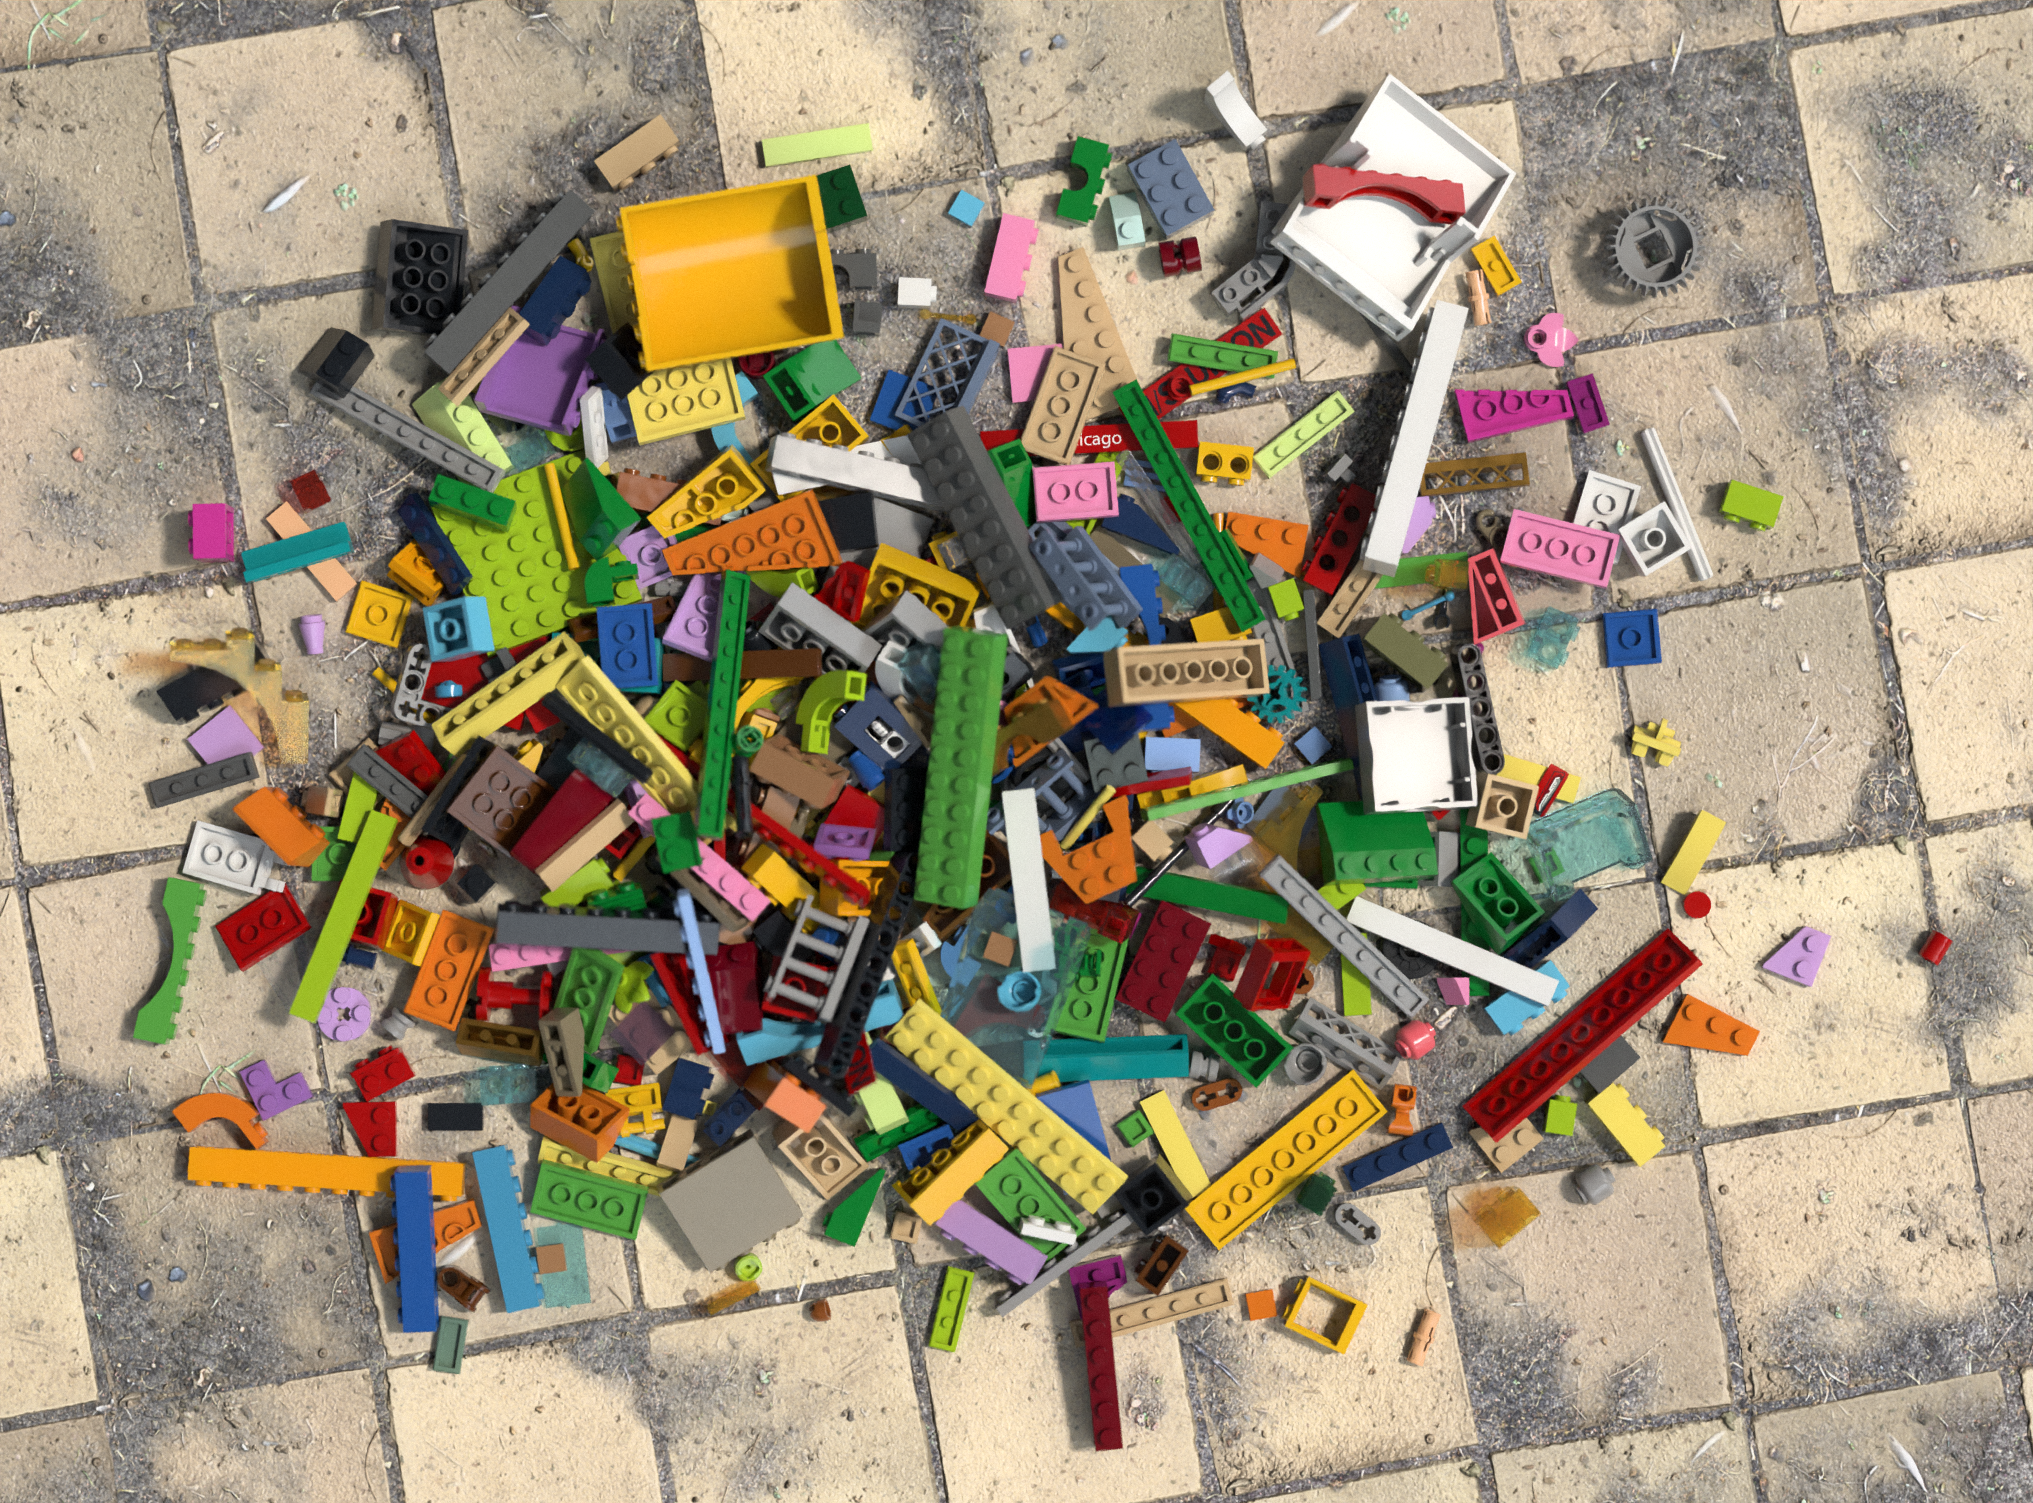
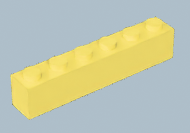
(508, 695)

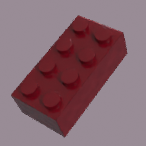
(1163, 961)

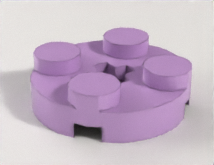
(360, 1014)

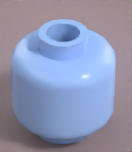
(1392, 688)

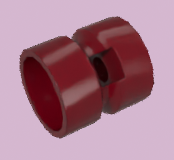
(1189, 253)
(757, 364)

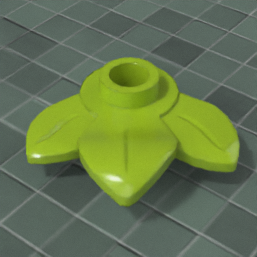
(632, 986)

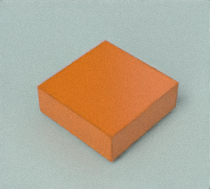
(1261, 1304)

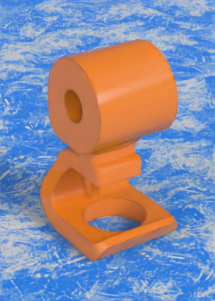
(1403, 1101)

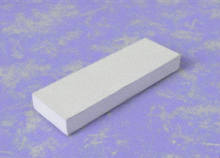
(594, 426)

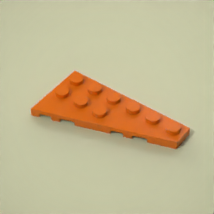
(770, 539)

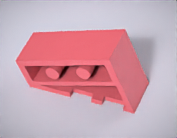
(1492, 598)

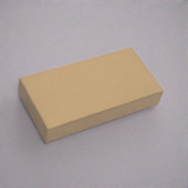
(677, 1143)

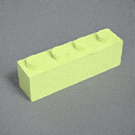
(881, 1103)

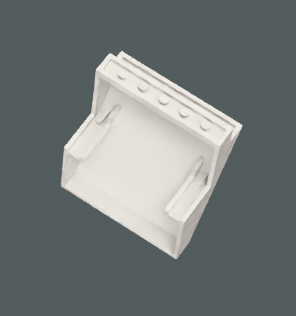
(1375, 248)

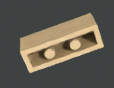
(638, 153)

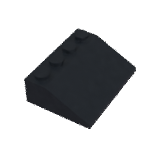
(418, 277)

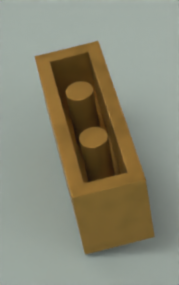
(500, 1042)

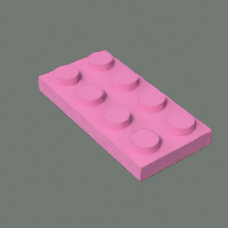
(1560, 548)

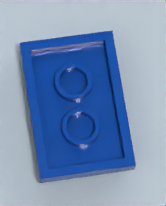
(627, 645)

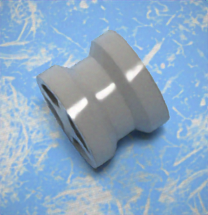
(398, 1023)

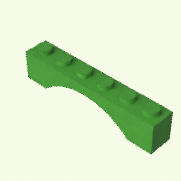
(182, 905)

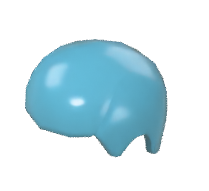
(1019, 991)

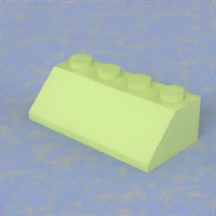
(461, 425)

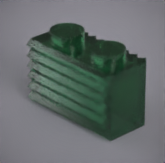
(1317, 1193)

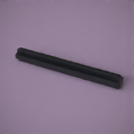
(597, 737)

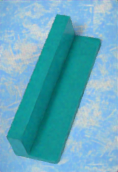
(297, 552)

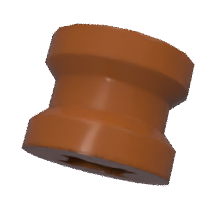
(1307, 982)

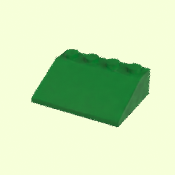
(1373, 845)

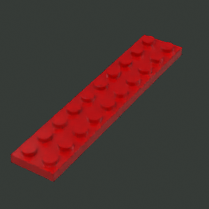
(1582, 1035)

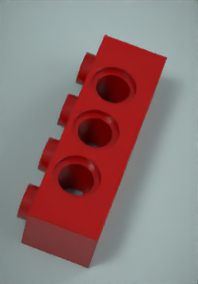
(1327, 580)

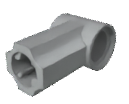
(393, 730)

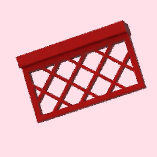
(678, 982)

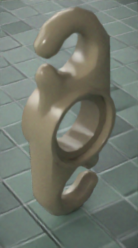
(1488, 532)
(798, 824)

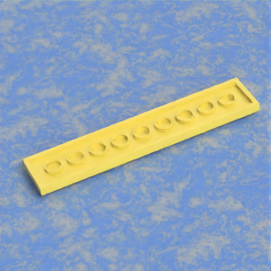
(1006, 1106)

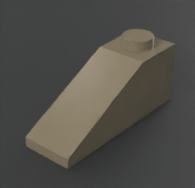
(564, 1048)

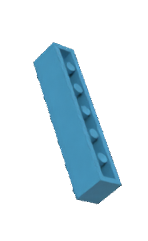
(507, 1228)

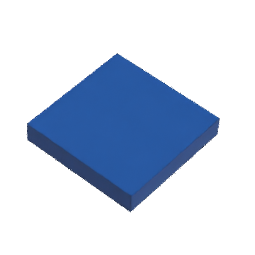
(891, 397)
(1631, 638)

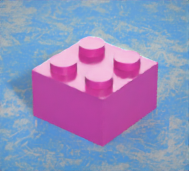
(212, 532)

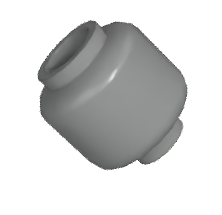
(1594, 1184)

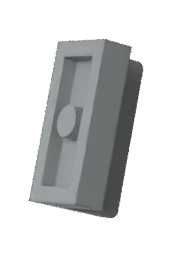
(1448, 859)

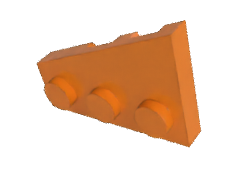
(1709, 1028)

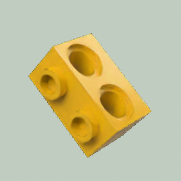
(1224, 454)

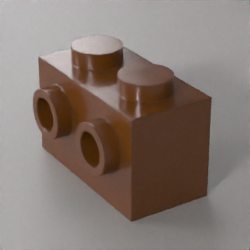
(1161, 1264)

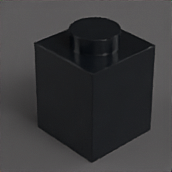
(477, 883)

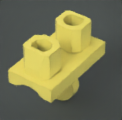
(1666, 746)

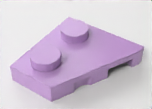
(1800, 956)

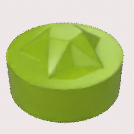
(748, 1267)

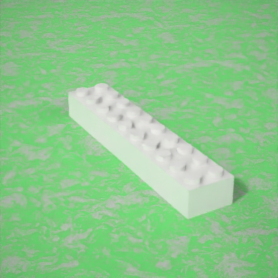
(1416, 430)

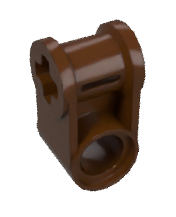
(464, 1287)

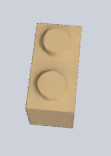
(1152, 841)

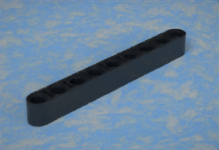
(862, 975)

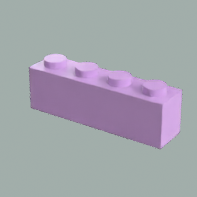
(992, 1241)

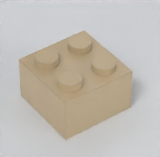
(1503, 805)

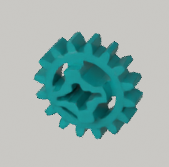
(1283, 685)

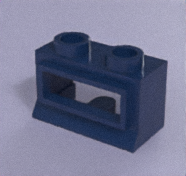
(731, 1115)

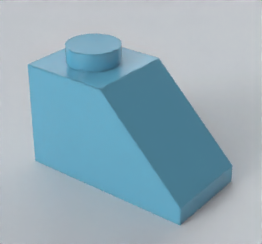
(1103, 638)

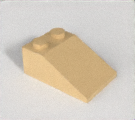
(822, 1154)

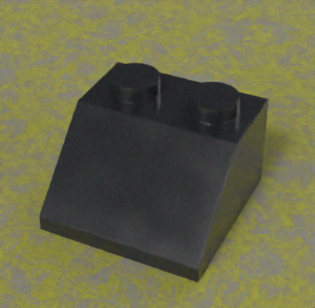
(338, 361)
(619, 362)

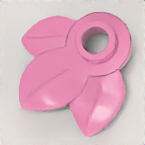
(1554, 339)

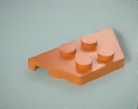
(1074, 704)

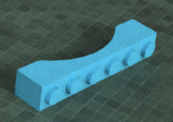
(784, 1038)

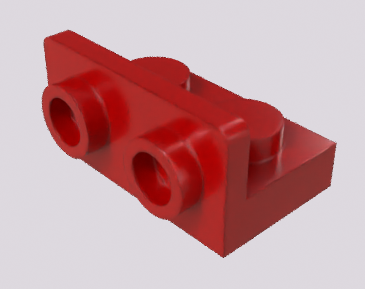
(383, 1073)

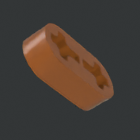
(1218, 1101)

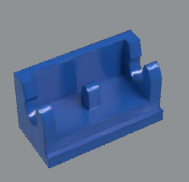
(919, 1149)

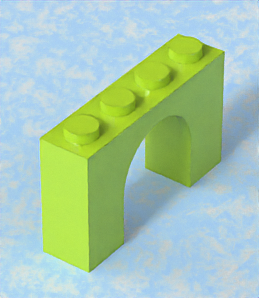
(579, 887)

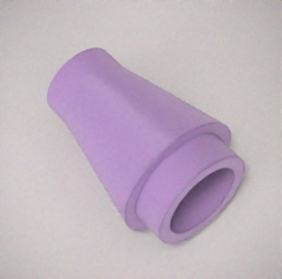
(312, 631)

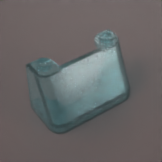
(1587, 841)

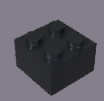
(1153, 1195)

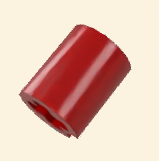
(1935, 947)

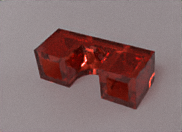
(1112, 918)

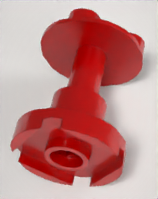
(503, 994)

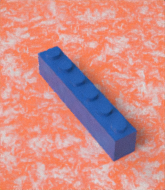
(416, 1248)

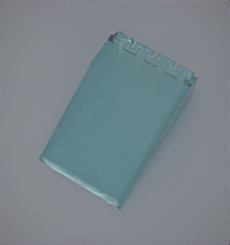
(972, 1004)

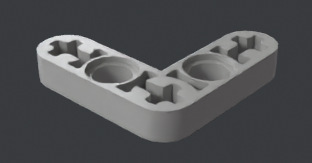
(414, 696)

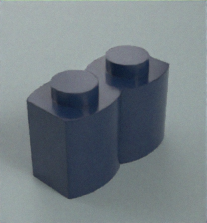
(687, 1089)

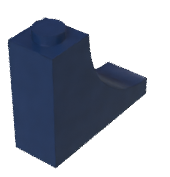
(1552, 930)

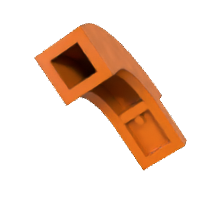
(218, 1104)

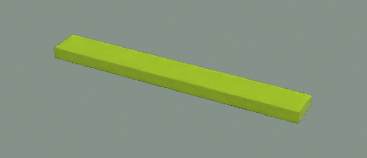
(343, 916)

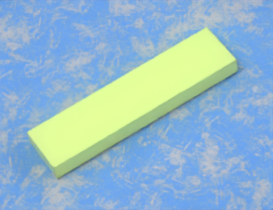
(817, 145)
(1303, 434)

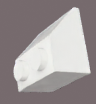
(1653, 539)

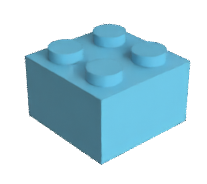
(458, 629)

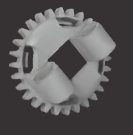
(1678, 235)

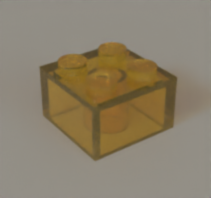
(1506, 1216)

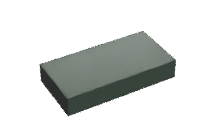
(450, 1344)

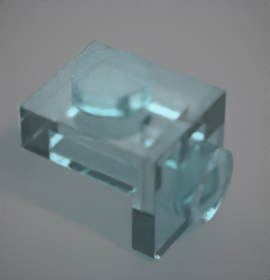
(531, 451)

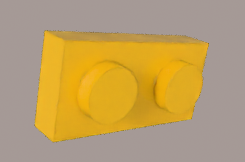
(1496, 266)

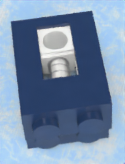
(858, 715)

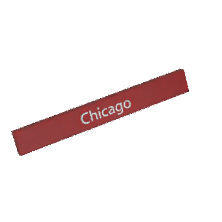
(1107, 437)

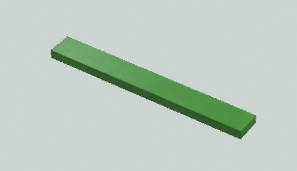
(1246, 789)

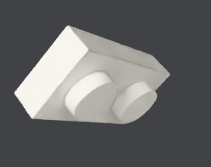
(1057, 1232)

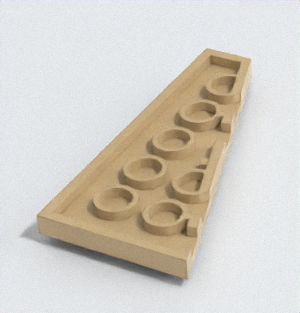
(1091, 330)

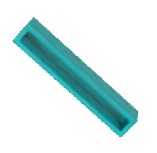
(1118, 1058)

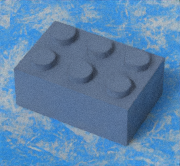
(1170, 189)

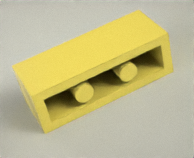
(1626, 1123)

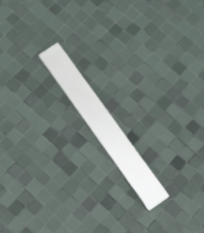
(1452, 951)

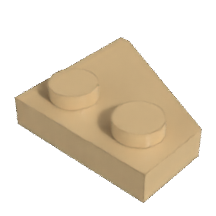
(1510, 1147)

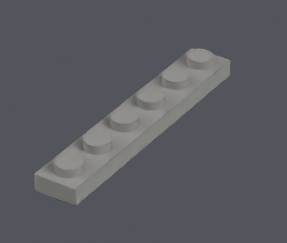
(1073, 1254)

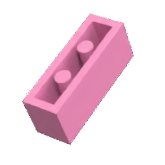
(1011, 258)

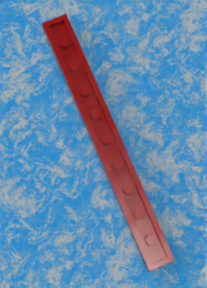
(790, 844)

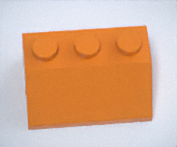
(282, 826)
(580, 1123)

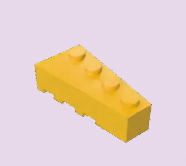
(951, 1172)

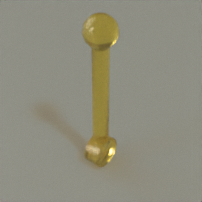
(970, 319)

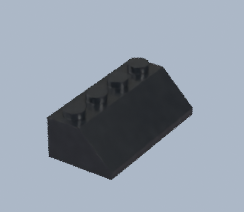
(203, 690)

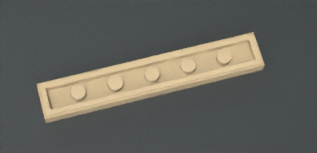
(1163, 1309)

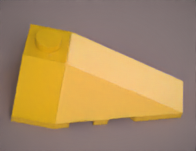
(716, 490)

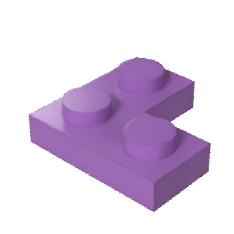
(271, 1096)

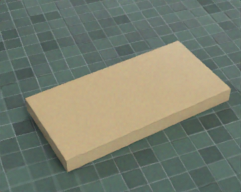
(1062, 405)

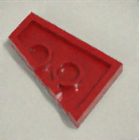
(413, 761)

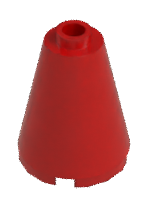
(437, 865)

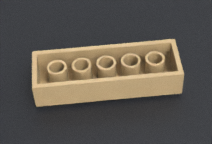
(1186, 672)

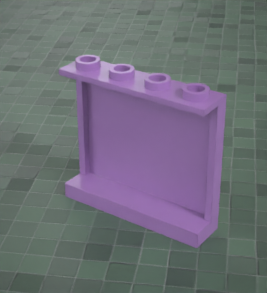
(541, 382)

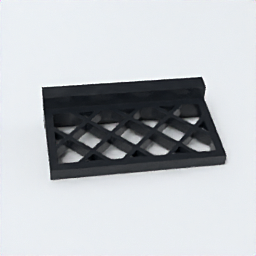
(443, 824)

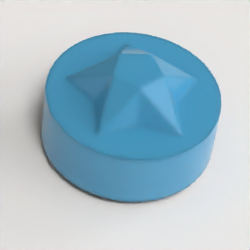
(448, 689)

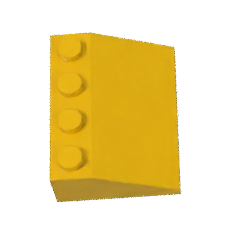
(936, 588)

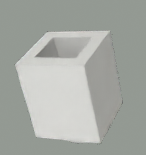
(916, 293)

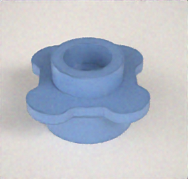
(1246, 812)

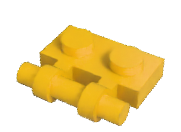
(641, 1100)

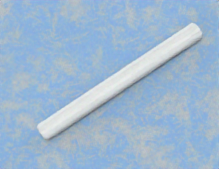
(1676, 502)

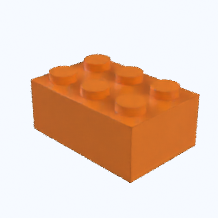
(785, 1094)

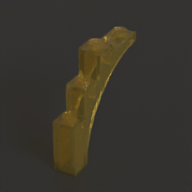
(262, 679)
(1284, 841)

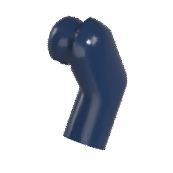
(1224, 394)

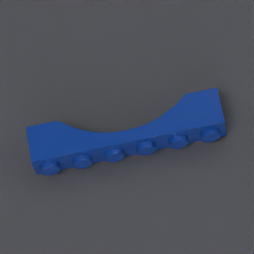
(1141, 583)

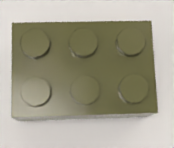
(1405, 651)

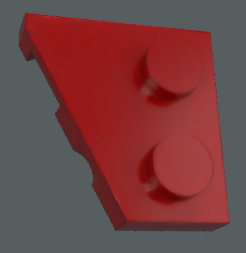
(846, 591)
(375, 1126)

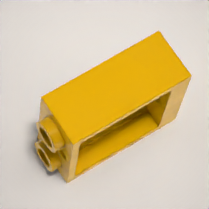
(1349, 1327)

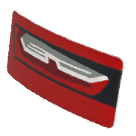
(1549, 788)

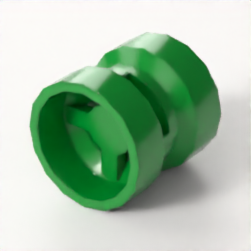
(741, 743)

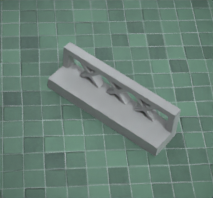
(1343, 1047)

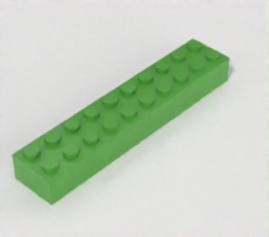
(960, 766)

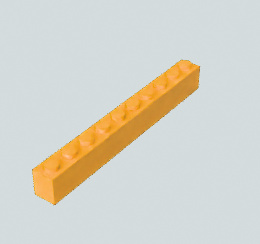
(1218, 716)
(315, 1171)

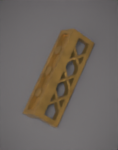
(1472, 467)

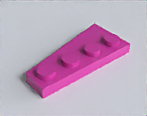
(1504, 412)

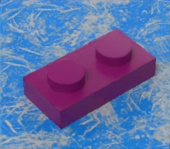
(1587, 403)

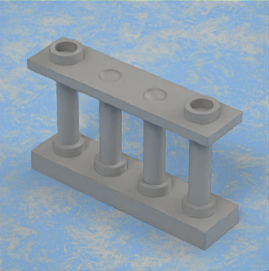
(834, 980)

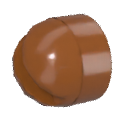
(820, 1310)

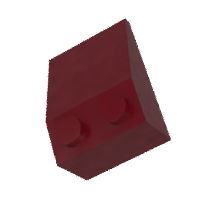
(737, 987)

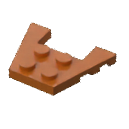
(1100, 865)

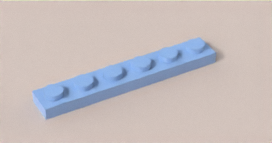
(697, 960)

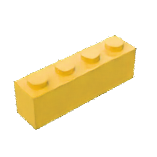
(781, 885)

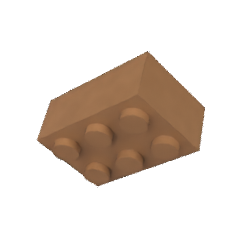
(799, 772)

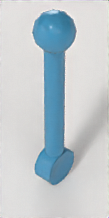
(1407, 614)

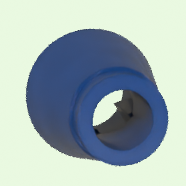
(866, 770)

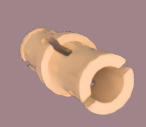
(1478, 297)
(1423, 1337)

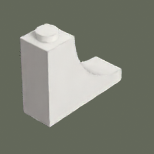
(1234, 113)

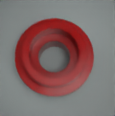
(1173, 393)

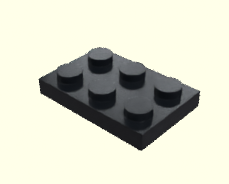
(903, 802)

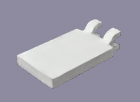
(1606, 504)
(232, 859)

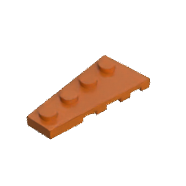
(450, 1226)

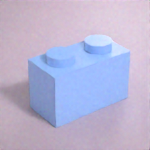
(1171, 754)

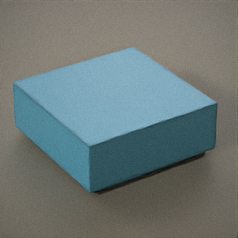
(966, 208)

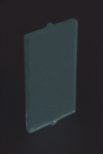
(567, 1286)

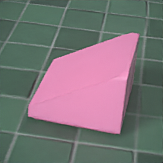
(1454, 990)

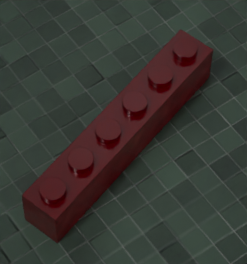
(1100, 1365)

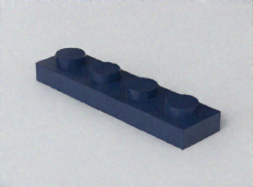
(434, 543)
(1397, 1157)

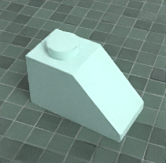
(1127, 221)

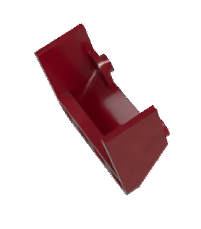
(564, 816)

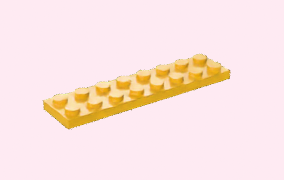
(1285, 1159)

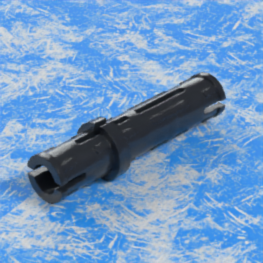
(740, 768)

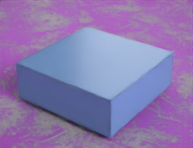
(1313, 745)

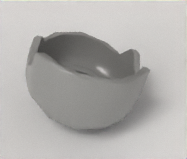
(1305, 1064)

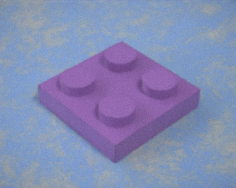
(844, 841)

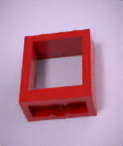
(1292, 961)

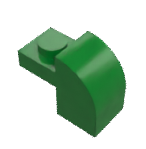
(600, 579)

